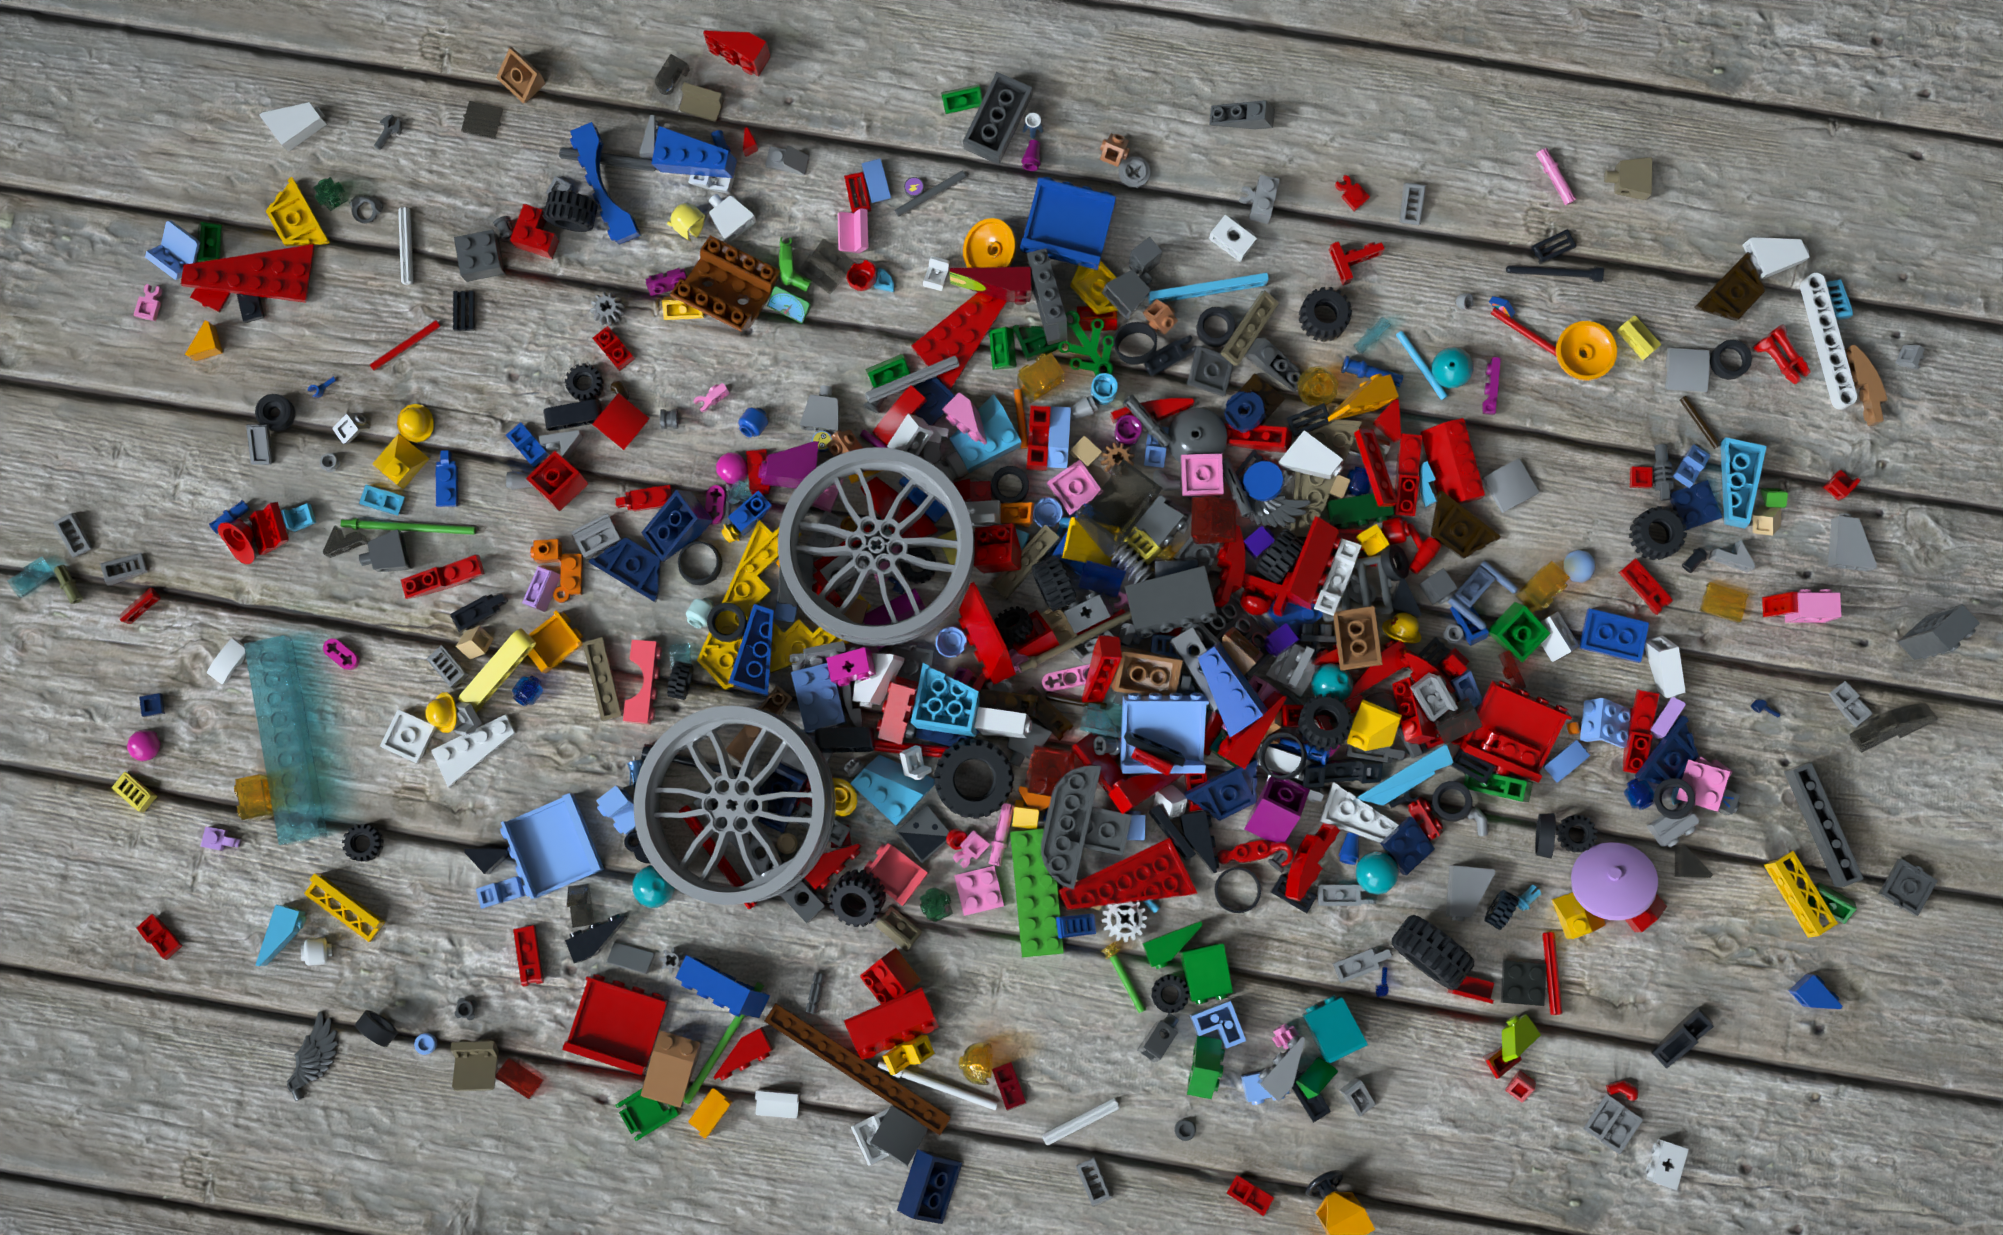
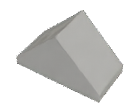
(1357, 1096)

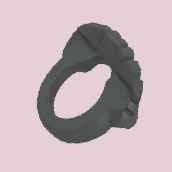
(357, 201)

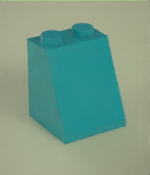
(1334, 1029)

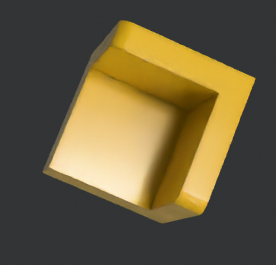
(1372, 540)
(1025, 816)

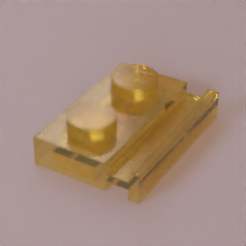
(1724, 602)

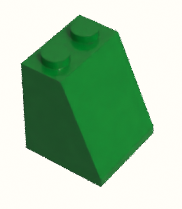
(1206, 972)

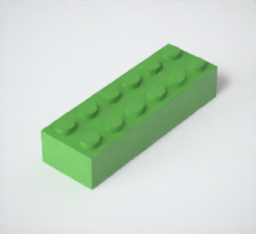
(1035, 896)

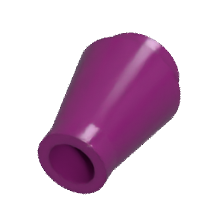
(1031, 157)

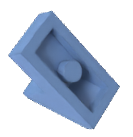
(1466, 687)

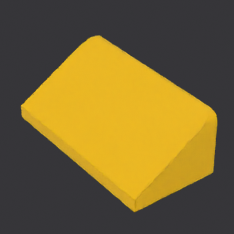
(676, 309)

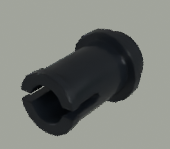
(1695, 559)

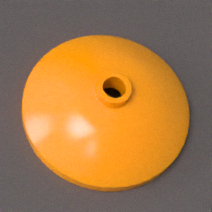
(985, 239)
(1596, 344)

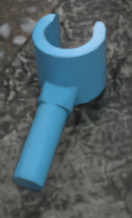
(1064, 523)

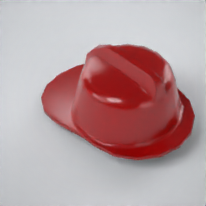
(239, 540)

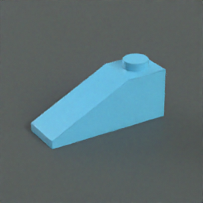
(281, 930)

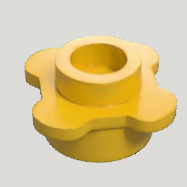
(730, 533)

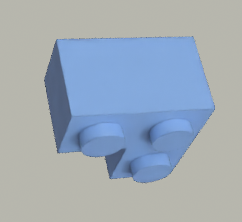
(620, 807)
(1221, 1018)

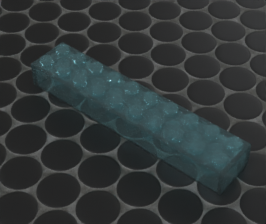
(285, 740)

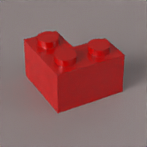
(529, 233)

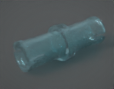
(1372, 335)

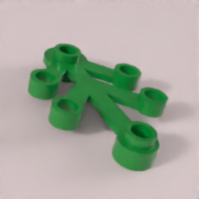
(1089, 346)

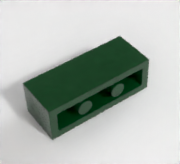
(1357, 510)

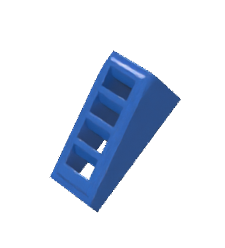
(1471, 639)
(1077, 925)

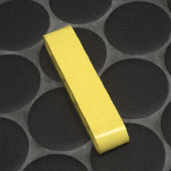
(497, 669)

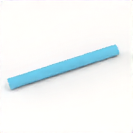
(1421, 365)

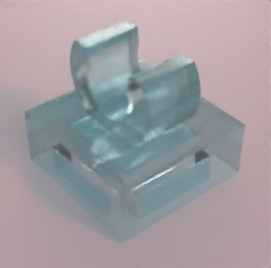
(738, 493)

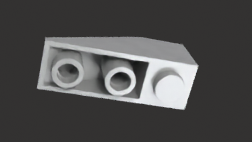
(1281, 1075)

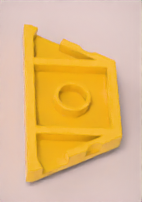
(294, 218)
(1089, 286)

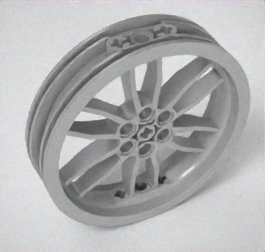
(921, 475)
(688, 734)

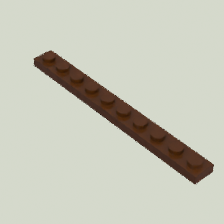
(857, 1069)

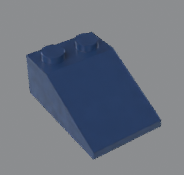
(676, 524)
(781, 780)

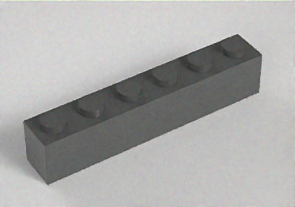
(1823, 825)

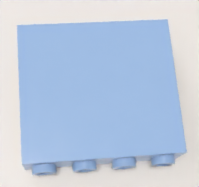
(1168, 720)
(551, 847)

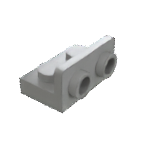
(1294, 666)

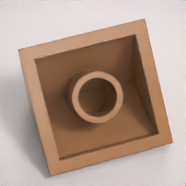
(520, 76)

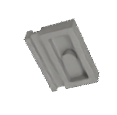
(596, 536)

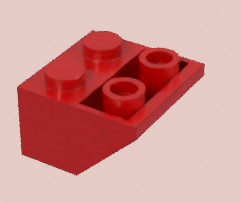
(997, 549)
(890, 977)

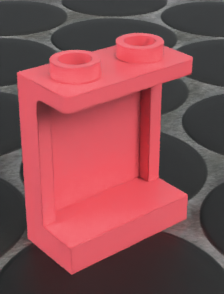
(896, 872)

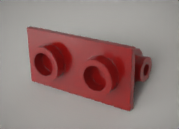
(1423, 811)

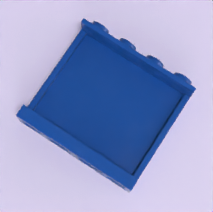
(1068, 222)

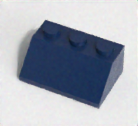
(929, 1187)

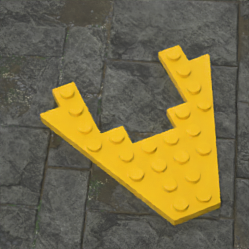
(745, 591)

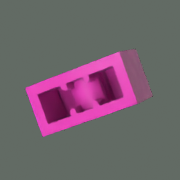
(840, 665)

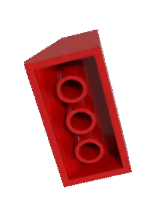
(1453, 461)
(1313, 564)
(1110, 771)
(891, 1023)

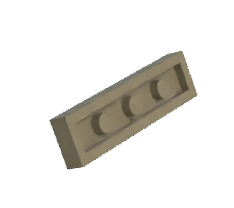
(1249, 328)
(1031, 554)
(602, 679)

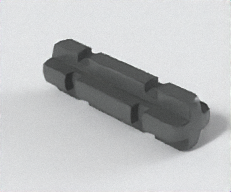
(815, 993)

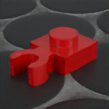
(1353, 195)

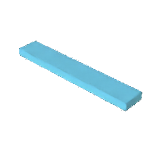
(1208, 288)

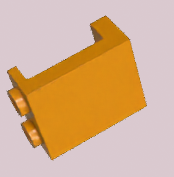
(554, 641)

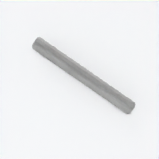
(912, 379)

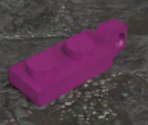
(1491, 388)

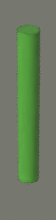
(1127, 983)

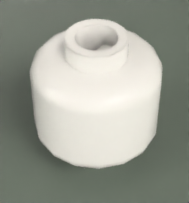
(315, 951)

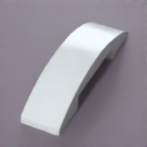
(1338, 577)

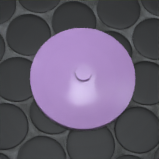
(1614, 881)

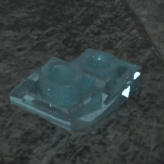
(31, 578)

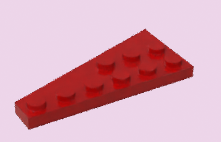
(267, 274)
(959, 335)
(1141, 877)

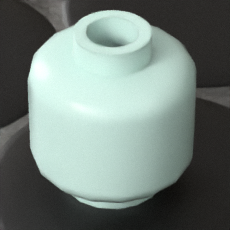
(698, 612)

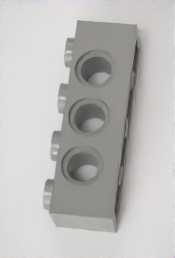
(1181, 644)

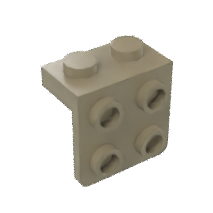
(474, 1065)

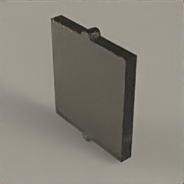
(482, 120)

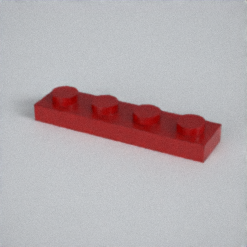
(1375, 467)

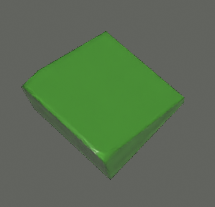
(1774, 497)

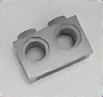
(835, 566)

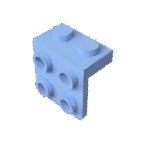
(176, 250)
(1605, 722)

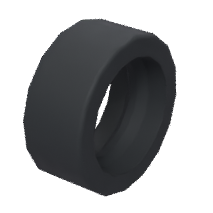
(1215, 311)
(1739, 347)
(1005, 471)
(727, 607)
(1674, 782)
(1456, 786)
(376, 1028)

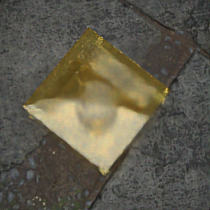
(1040, 377)
(1542, 586)
(253, 798)

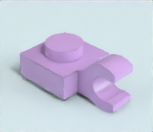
(217, 839)

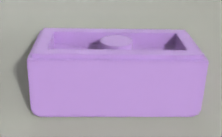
(541, 588)
(1667, 718)

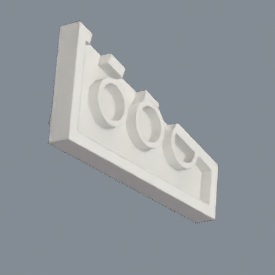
(466, 751)
(1355, 816)

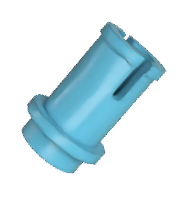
(1527, 898)

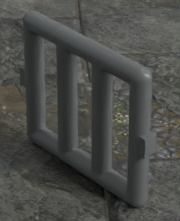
(1385, 586)

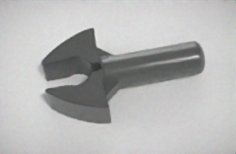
(388, 130)

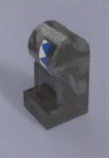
(670, 73)

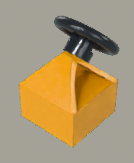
(1339, 1211)

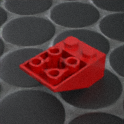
(740, 49)

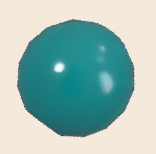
(1452, 367)
(1333, 681)
(1377, 872)
(651, 888)

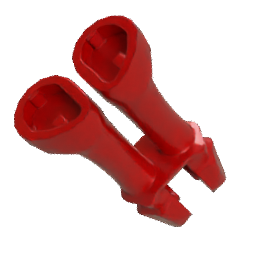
(1768, 345)

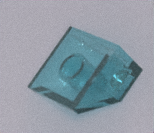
(1097, 721)

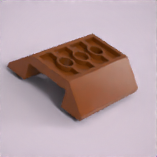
(733, 277)

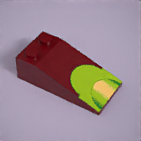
(1004, 283)

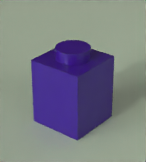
(1259, 541)
(1280, 640)

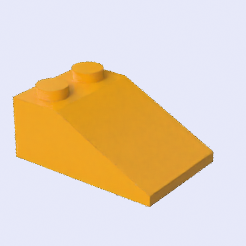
(1368, 398)

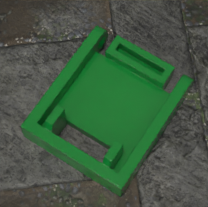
(644, 1114)

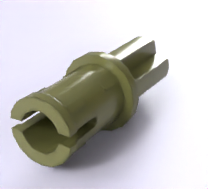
(68, 584)

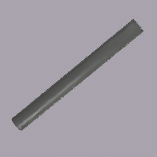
(930, 193)

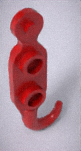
(1255, 851)

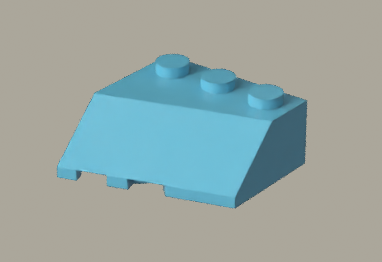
(999, 434)
(944, 704)
(889, 789)

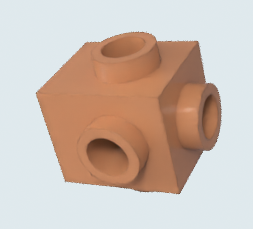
(1114, 149)
(1164, 317)
(843, 442)

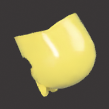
(684, 217)

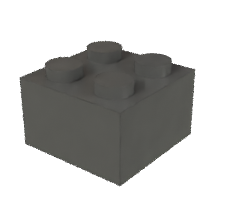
(479, 255)

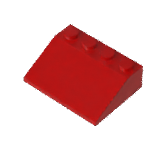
(985, 636)

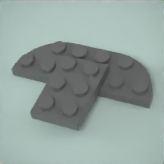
(1077, 824)

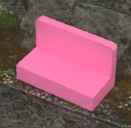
(853, 231)

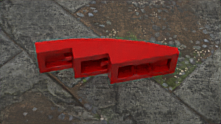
(1159, 408)

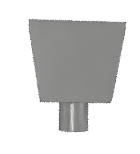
(821, 412)

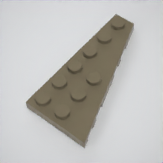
(1338, 438)

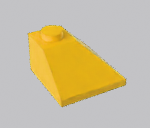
(400, 461)
(1373, 727)
(1574, 918)

